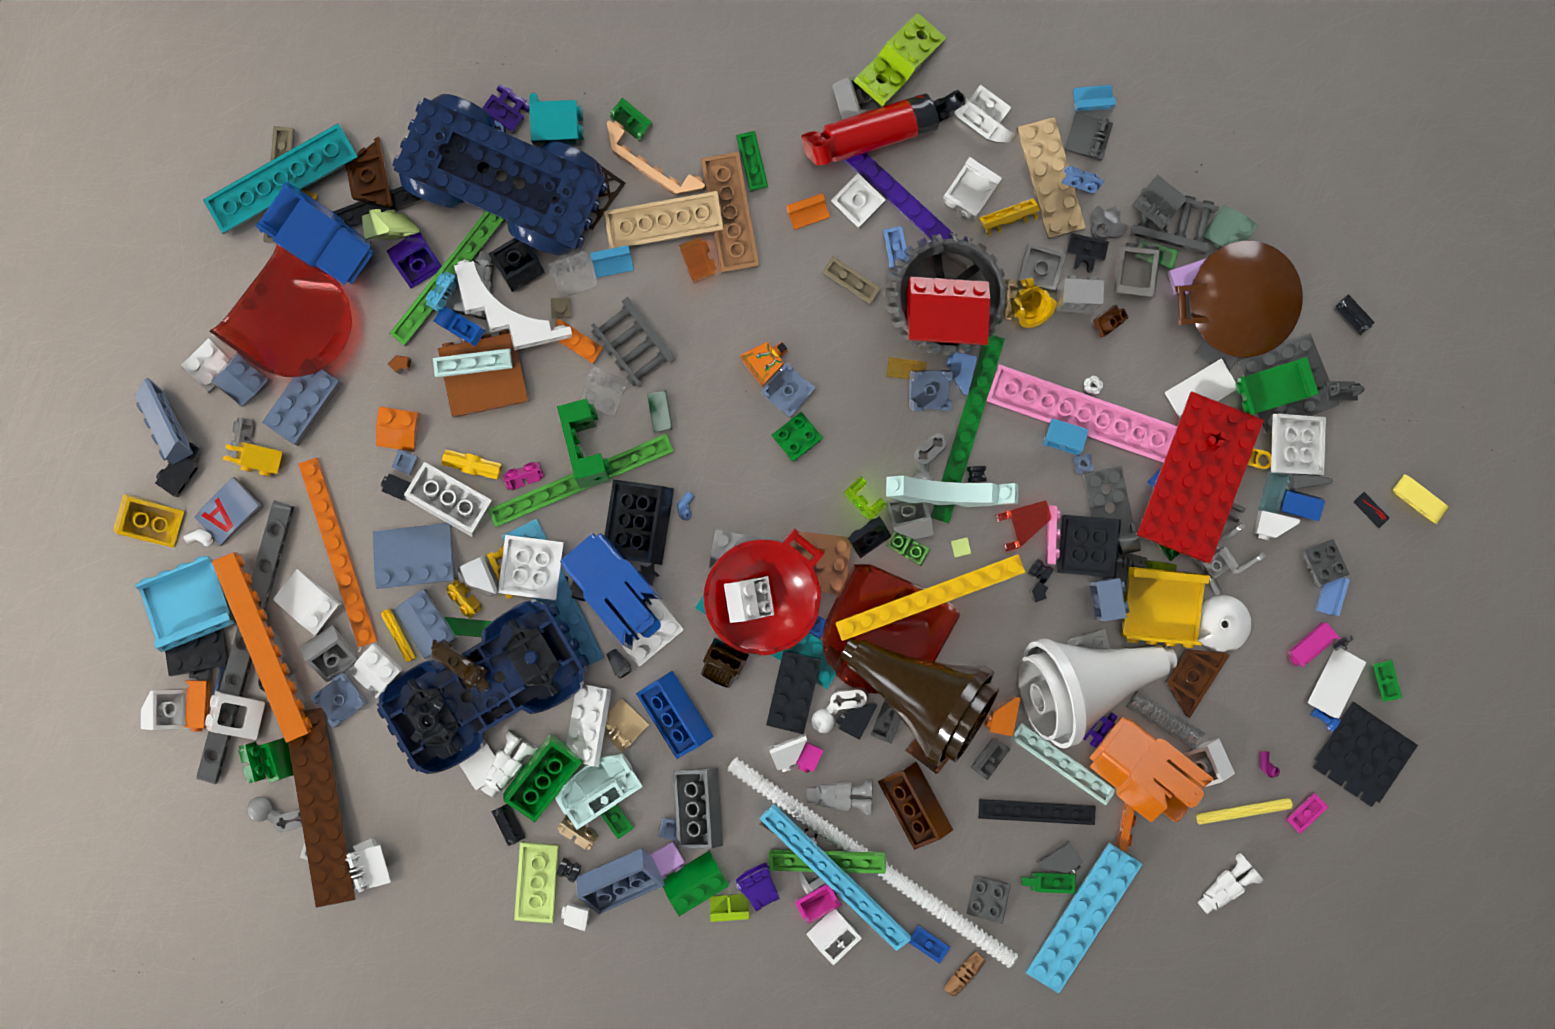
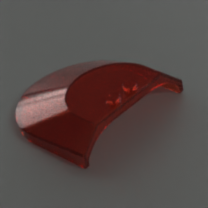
(289, 318)
(913, 636)

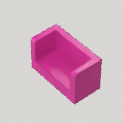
(818, 903)

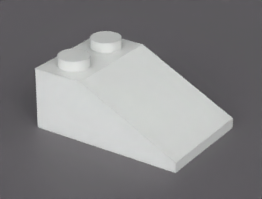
(307, 602)

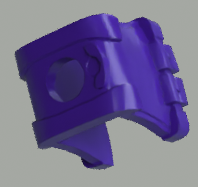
(758, 886)

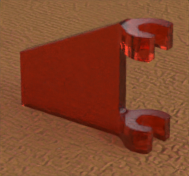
(1026, 522)

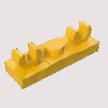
(1009, 215)

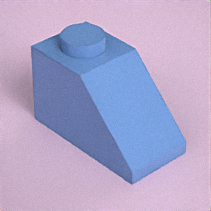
(962, 367)

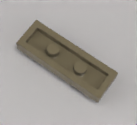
(851, 280)

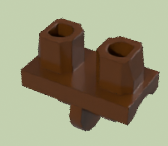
(1110, 320)

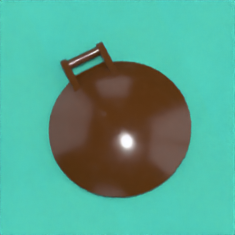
(1243, 299)

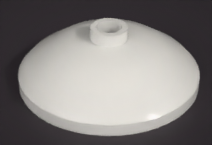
(1214, 612)

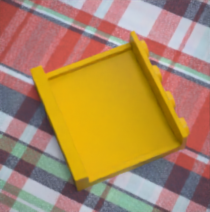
(1164, 606)

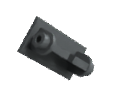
(1343, 390)

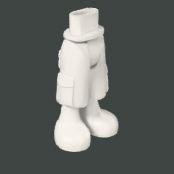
(504, 766)
(1226, 886)

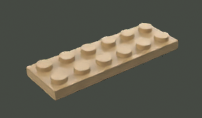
(1046, 167)
(664, 220)

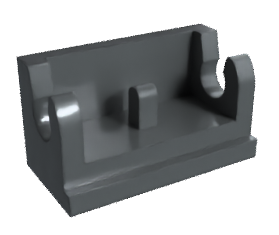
(886, 723)
(990, 758)

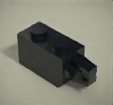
(178, 475)

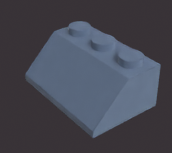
(424, 622)

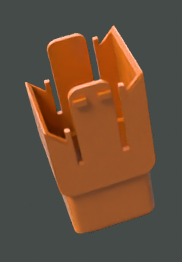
(1149, 772)

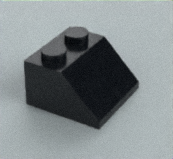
(516, 263)
(856, 719)

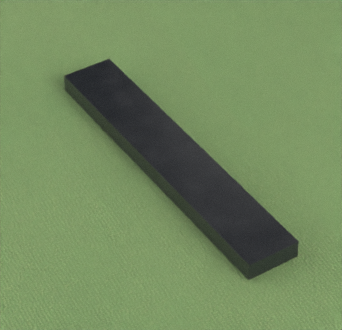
(1036, 811)

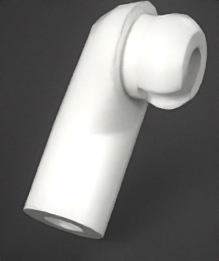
(199, 535)

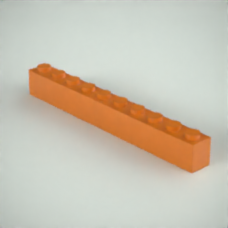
(261, 646)

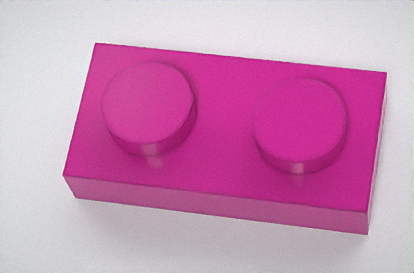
(1307, 813)

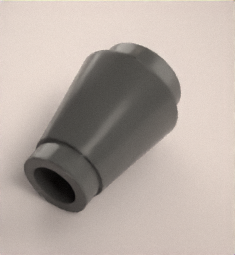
(619, 664)

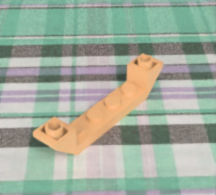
(690, 185)

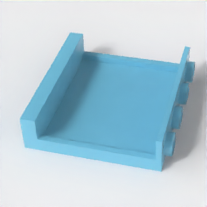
(185, 603)

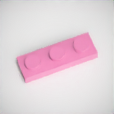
(1053, 535)

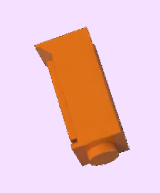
(197, 704)

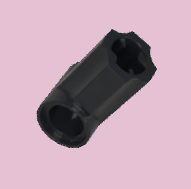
(949, 104)

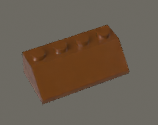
(915, 806)

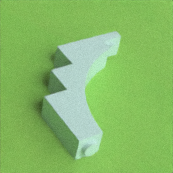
(947, 493)

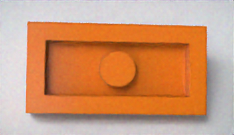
(808, 211)

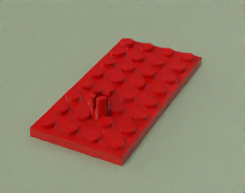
(1200, 477)

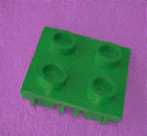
(797, 436)

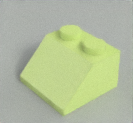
(387, 225)

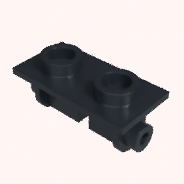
(1354, 314)
(508, 824)

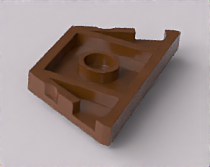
(369, 176)
(1194, 676)

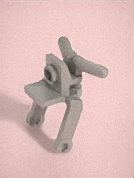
(1223, 561)

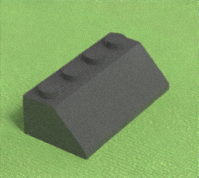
(698, 808)

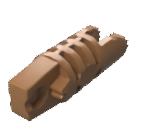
(964, 974)

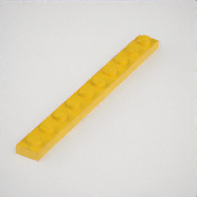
(930, 597)

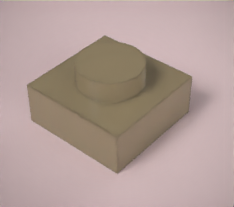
(561, 307)

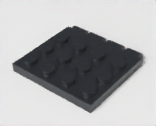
(1364, 754)

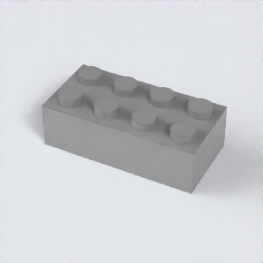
(1079, 294)

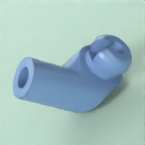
(683, 506)

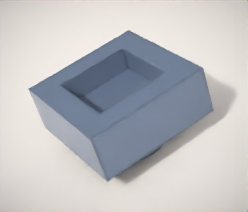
(404, 462)
(668, 829)

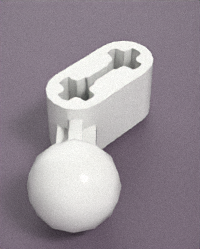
(824, 719)

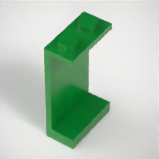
(1276, 386)

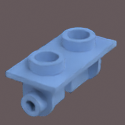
(1084, 181)

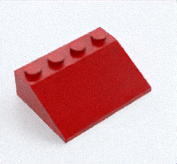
(948, 310)

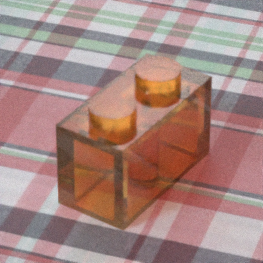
(697, 260)

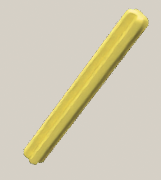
(1244, 811)

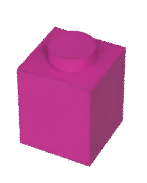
(809, 757)

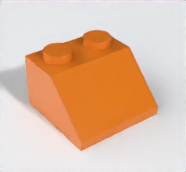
(397, 428)
(1003, 717)

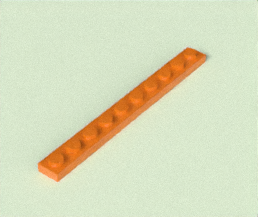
(337, 552)

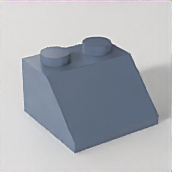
(239, 379)

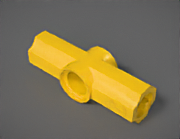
(471, 464)

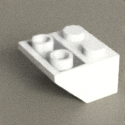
(749, 599)
(834, 936)

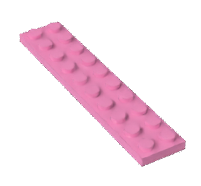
(1102, 419)

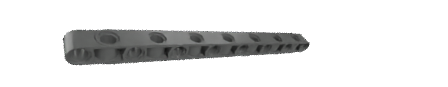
(240, 659)

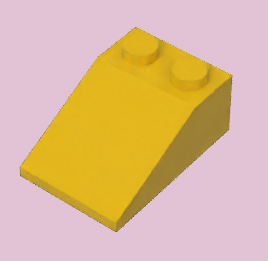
(148, 520)

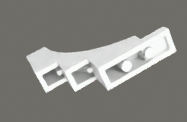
(523, 330)

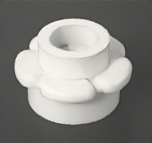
(1088, 385)

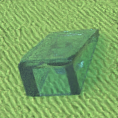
(1273, 492)

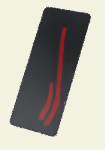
(1371, 510)

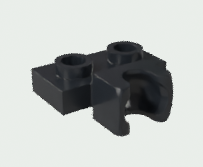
(1087, 250)

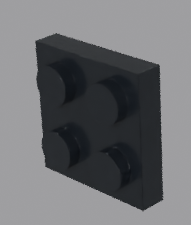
(869, 537)

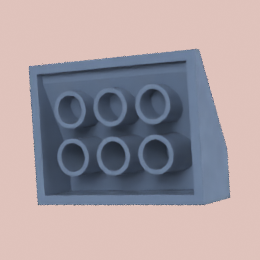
(413, 556)

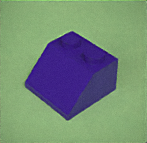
(414, 259)

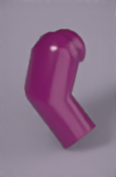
(1267, 767)

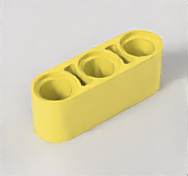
(1420, 499)

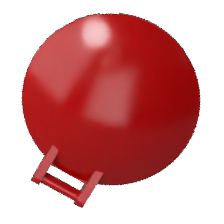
(792, 588)

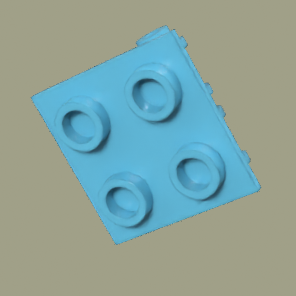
(434, 297)

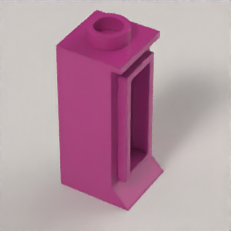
(1312, 644)

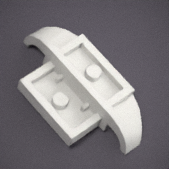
(985, 113)

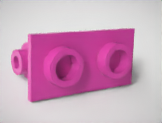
(529, 471)

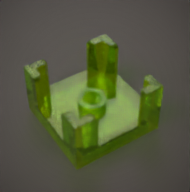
(860, 502)

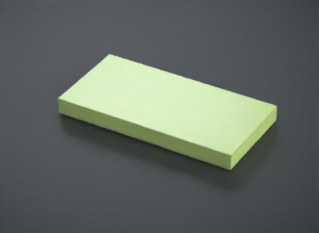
(536, 882)

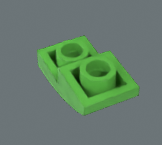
(908, 548)

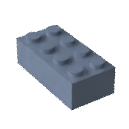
(301, 405)
(1108, 599)

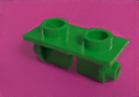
(254, 771)

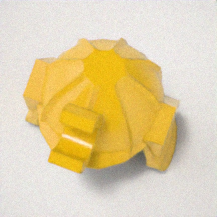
(1032, 304)

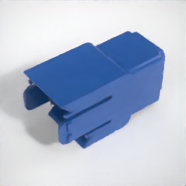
(315, 234)
(609, 582)

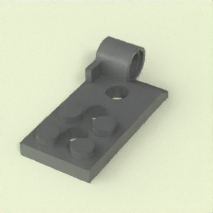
(1129, 541)

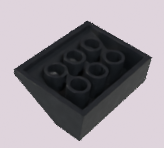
(639, 520)

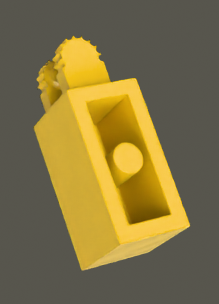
(255, 457)

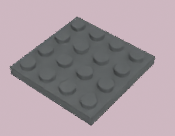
(1284, 354)

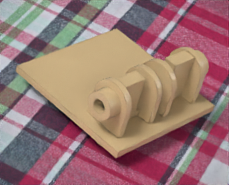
(623, 725)

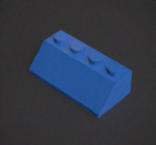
(674, 715)

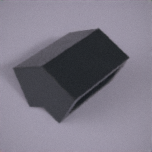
(1038, 591)

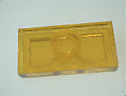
(901, 368)

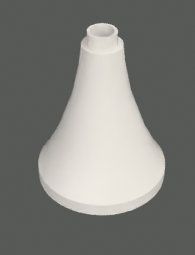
(1073, 687)

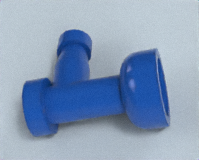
(1332, 723)

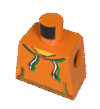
(764, 361)

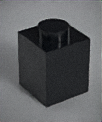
(395, 486)

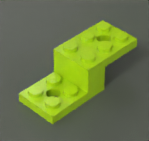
(899, 59)

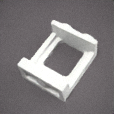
(252, 718)

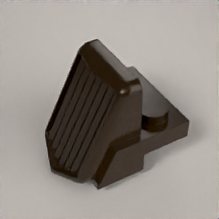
(723, 663)

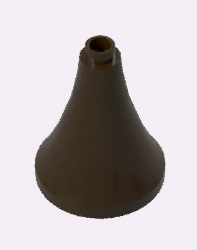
(934, 699)

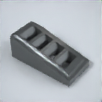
(1300, 481)

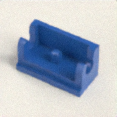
(1302, 504)

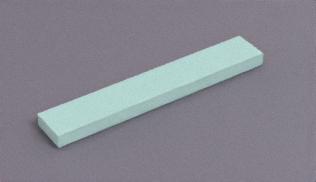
(1063, 763)

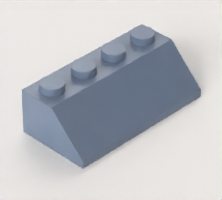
(162, 422)
(619, 881)

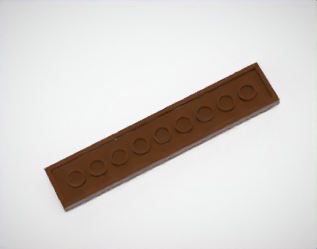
(321, 814)

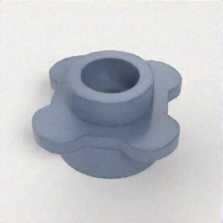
(1088, 464)

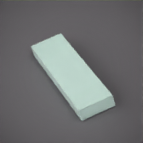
(472, 363)

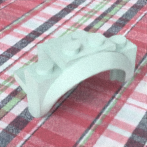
(597, 789)

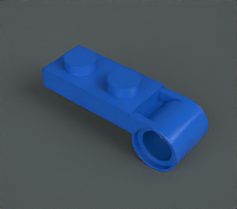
(459, 325)

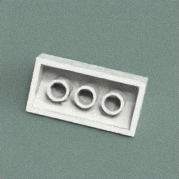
(448, 499)

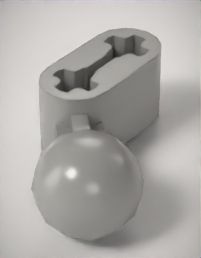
(923, 465)
(261, 809)

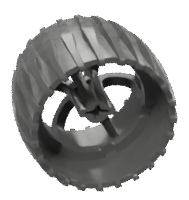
(982, 262)

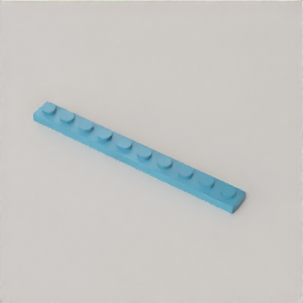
(835, 877)

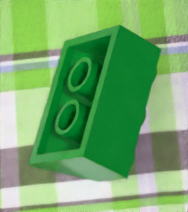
(694, 883)

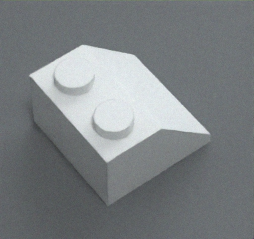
(375, 670)
(1212, 759)

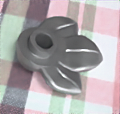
(1109, 221)

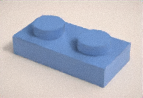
(895, 244)

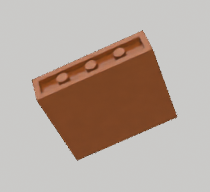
(489, 389)

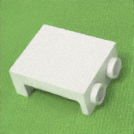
(971, 189)

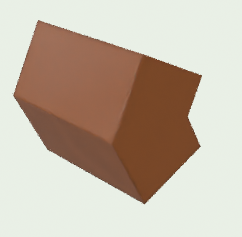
(400, 363)

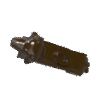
(460, 665)

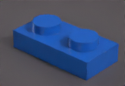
(929, 944)

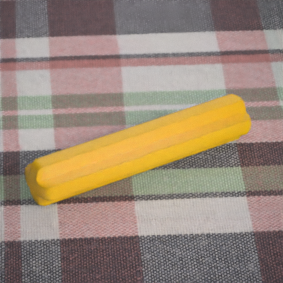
(398, 635)

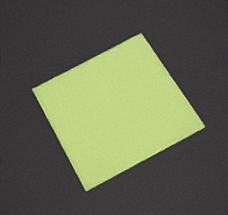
(961, 547)

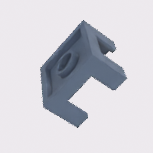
(788, 390)
(930, 390)
(339, 699)

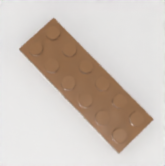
(736, 242)

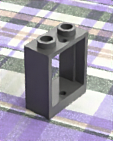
(1132, 247)

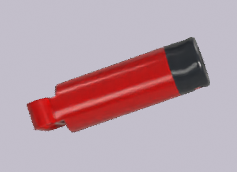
(872, 130)

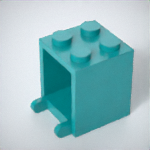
(555, 121)

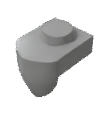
(812, 885)

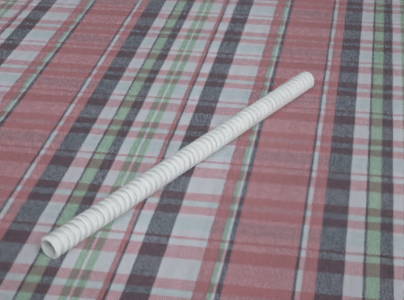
(892, 876)

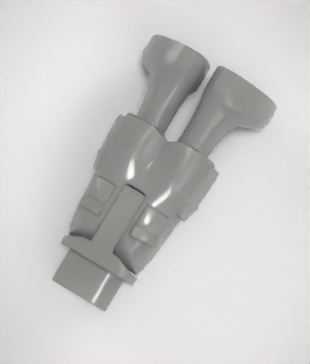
(485, 271)
(839, 796)

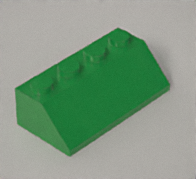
(542, 778)

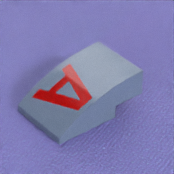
(227, 511)

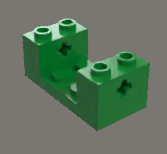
(575, 418)

